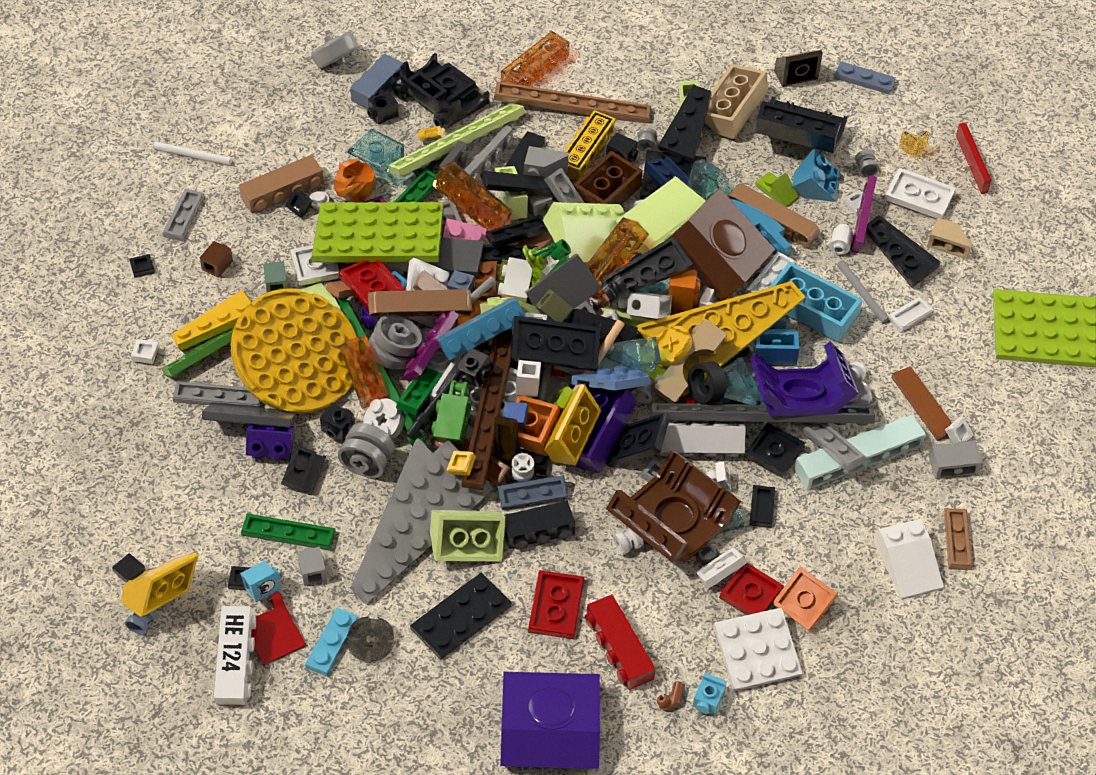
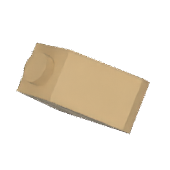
(949, 238)

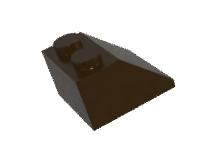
(798, 67)

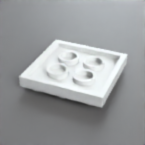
(757, 649)

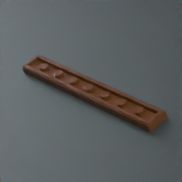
(488, 408)

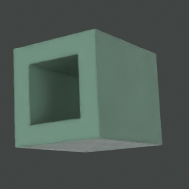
(275, 276)

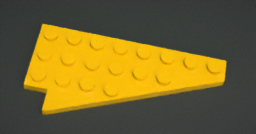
(739, 317)

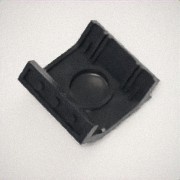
(800, 125)

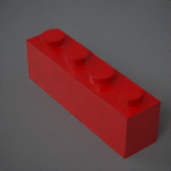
(620, 642)

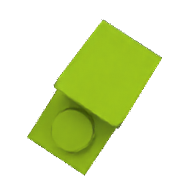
(778, 189)

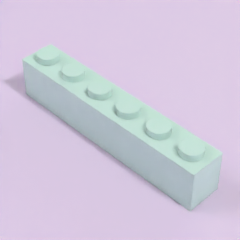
(877, 446)

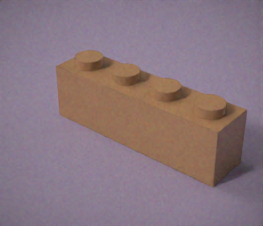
(281, 183)

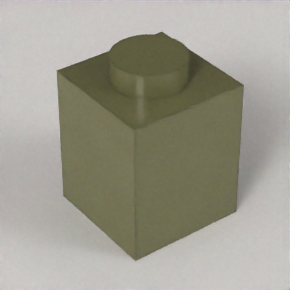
(554, 307)

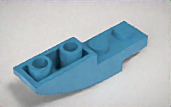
(767, 227)

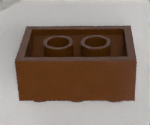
(610, 181)

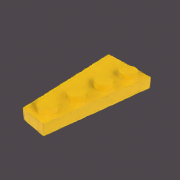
(212, 322)

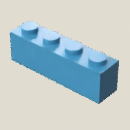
(479, 328)

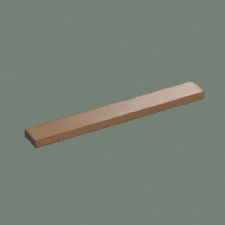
(571, 102)

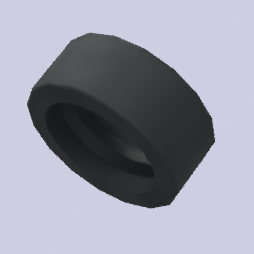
(716, 378)

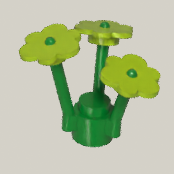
(538, 257)

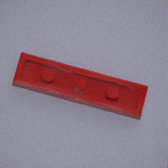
(973, 158)

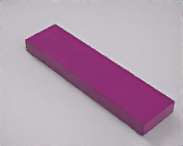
(863, 214)

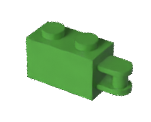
(453, 415)

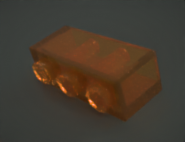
(363, 370)

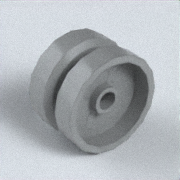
(394, 341)
(366, 450)

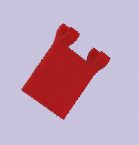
(276, 632)

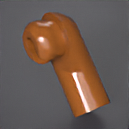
(674, 699)

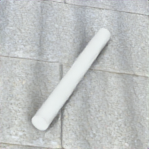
(192, 153)

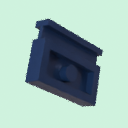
(664, 170)

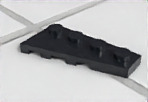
(685, 129)
(904, 254)
(653, 266)

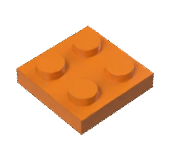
(805, 598)

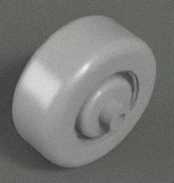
(334, 50)

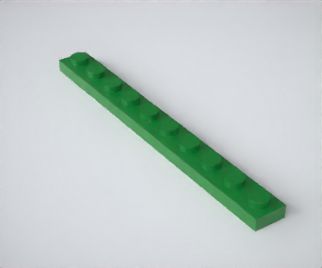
(390, 387)

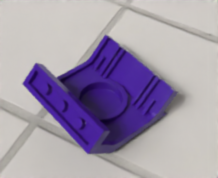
(805, 390)
(550, 720)

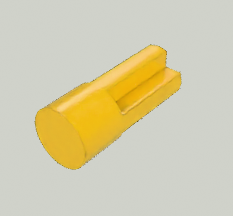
(431, 133)

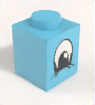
(261, 581)

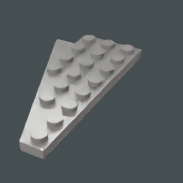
(406, 521)

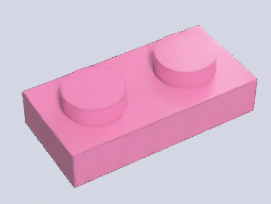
(462, 230)

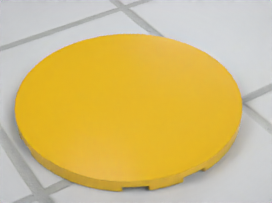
(291, 351)

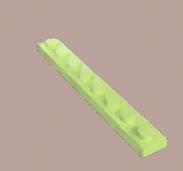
(466, 134)

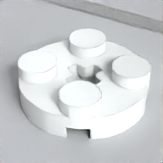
(387, 409)

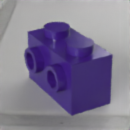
(269, 442)

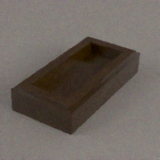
(506, 437)

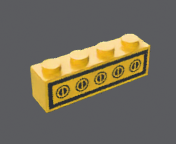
(588, 143)

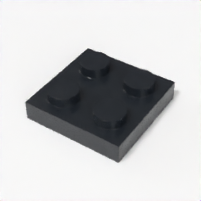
(775, 449)

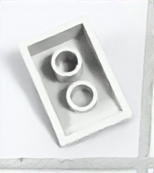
(909, 558)

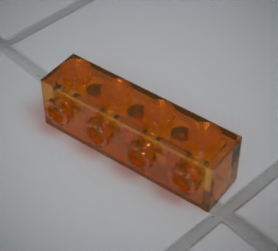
(471, 197)

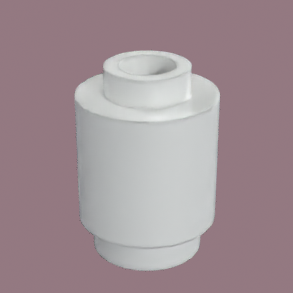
(841, 239)

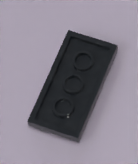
(555, 343)
(460, 615)

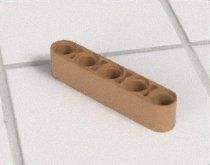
(796, 226)
(419, 302)

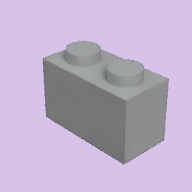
(955, 459)

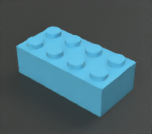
(825, 306)

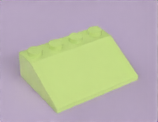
(664, 212)
(582, 225)

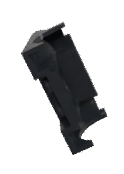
(441, 90)

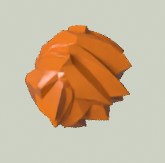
(354, 180)

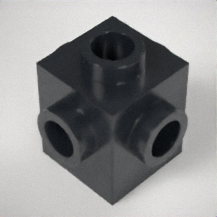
(475, 368)
(337, 422)

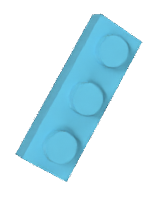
(330, 642)

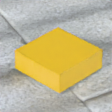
(461, 463)

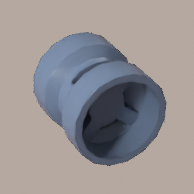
(140, 624)

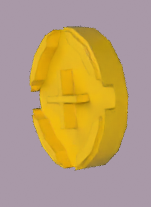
(674, 345)

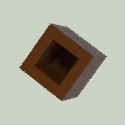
(216, 259)

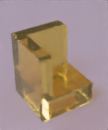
(912, 144)

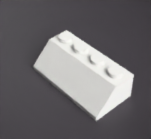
(704, 438)

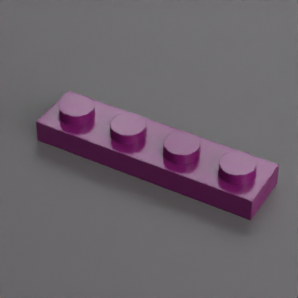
(426, 350)

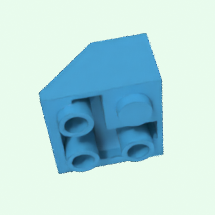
(816, 178)

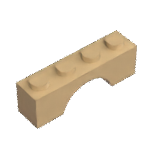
(706, 341)

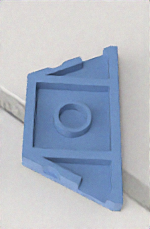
(614, 379)

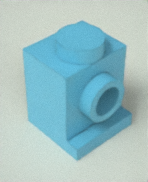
(709, 694)

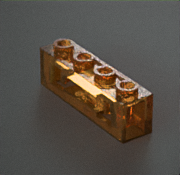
(537, 60)
(613, 251)

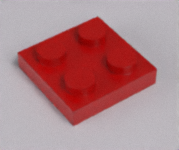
(751, 590)

